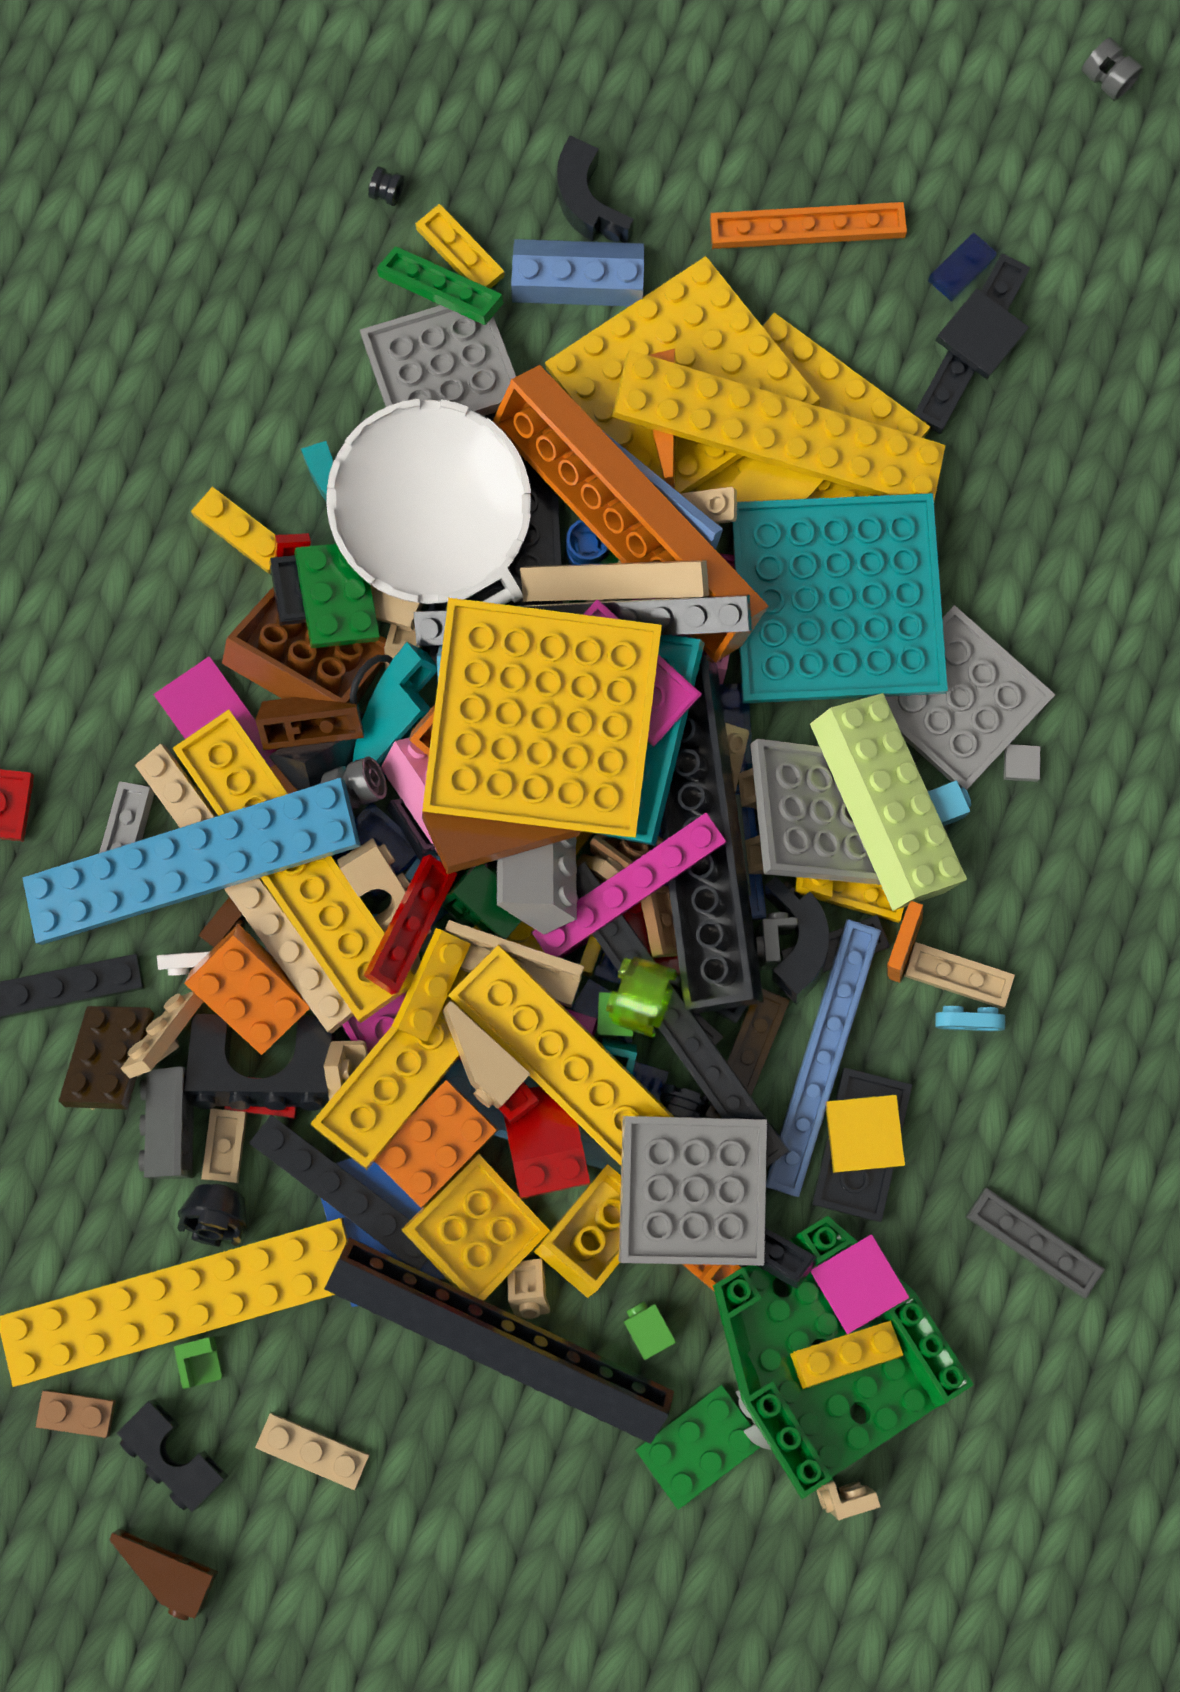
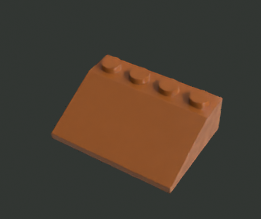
(287, 666)

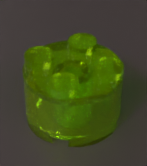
(641, 996)

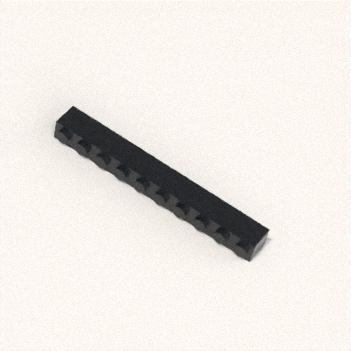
(500, 1340)

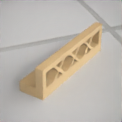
(555, 974)

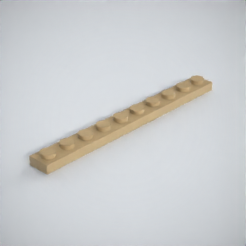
(251, 897)

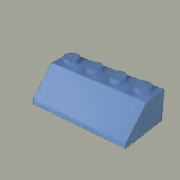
(577, 272)

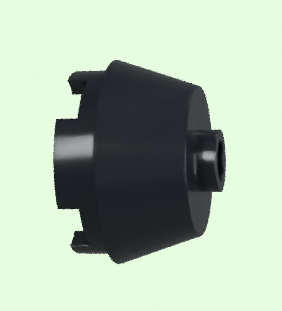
(214, 1215)

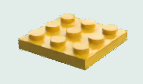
(476, 1229)

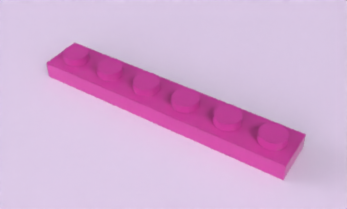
(635, 884)

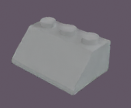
(540, 885)

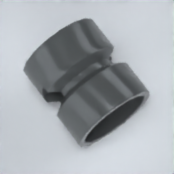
(1120, 76)
(363, 781)

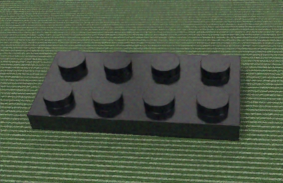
(861, 1191)

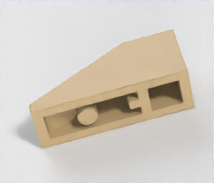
(487, 1064)

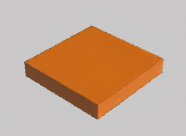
(904, 941)

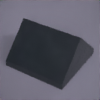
(308, 763)

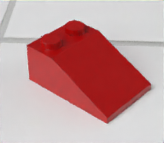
(546, 1149)

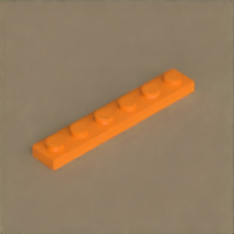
(808, 225)

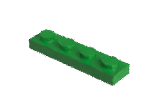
(440, 285)

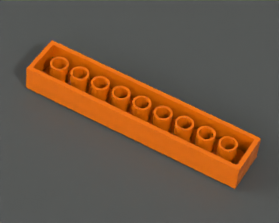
(612, 492)

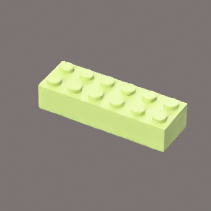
(887, 801)

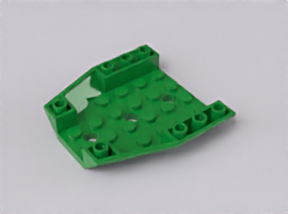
(813, 1426)

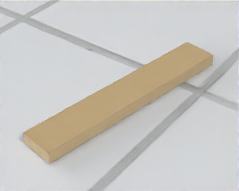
(615, 581)

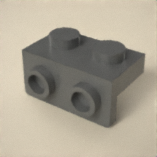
(768, 940)

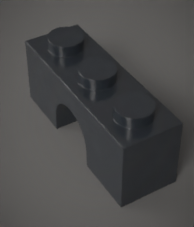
(147, 1437)

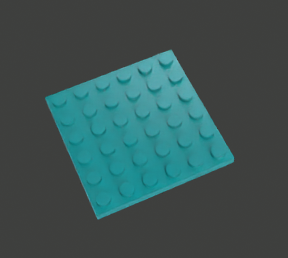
(846, 598)

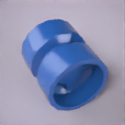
(584, 545)

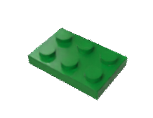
(334, 598)
(698, 1447)

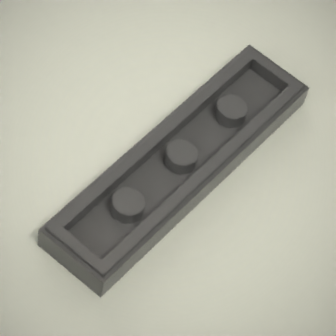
(1035, 1243)

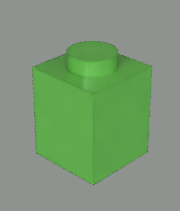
(648, 1329)

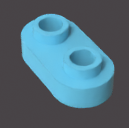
(956, 1019)

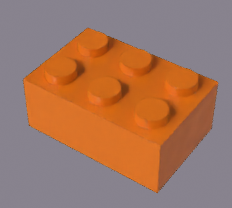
(247, 989)
(435, 1143)

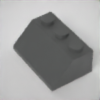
(166, 1126)

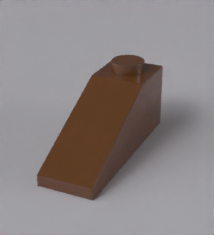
(306, 722)
(169, 1576)

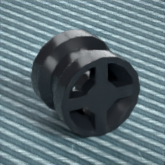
(386, 186)

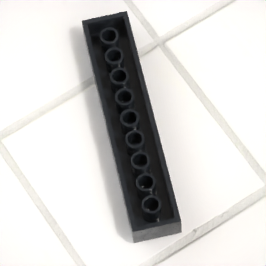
(713, 895)

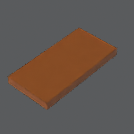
(475, 841)

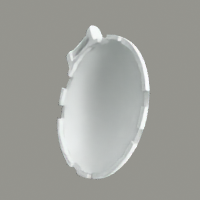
(430, 502)

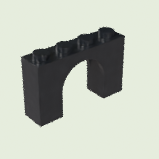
(214, 1083)

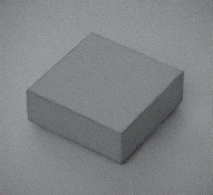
(1022, 763)

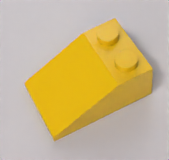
(586, 1238)

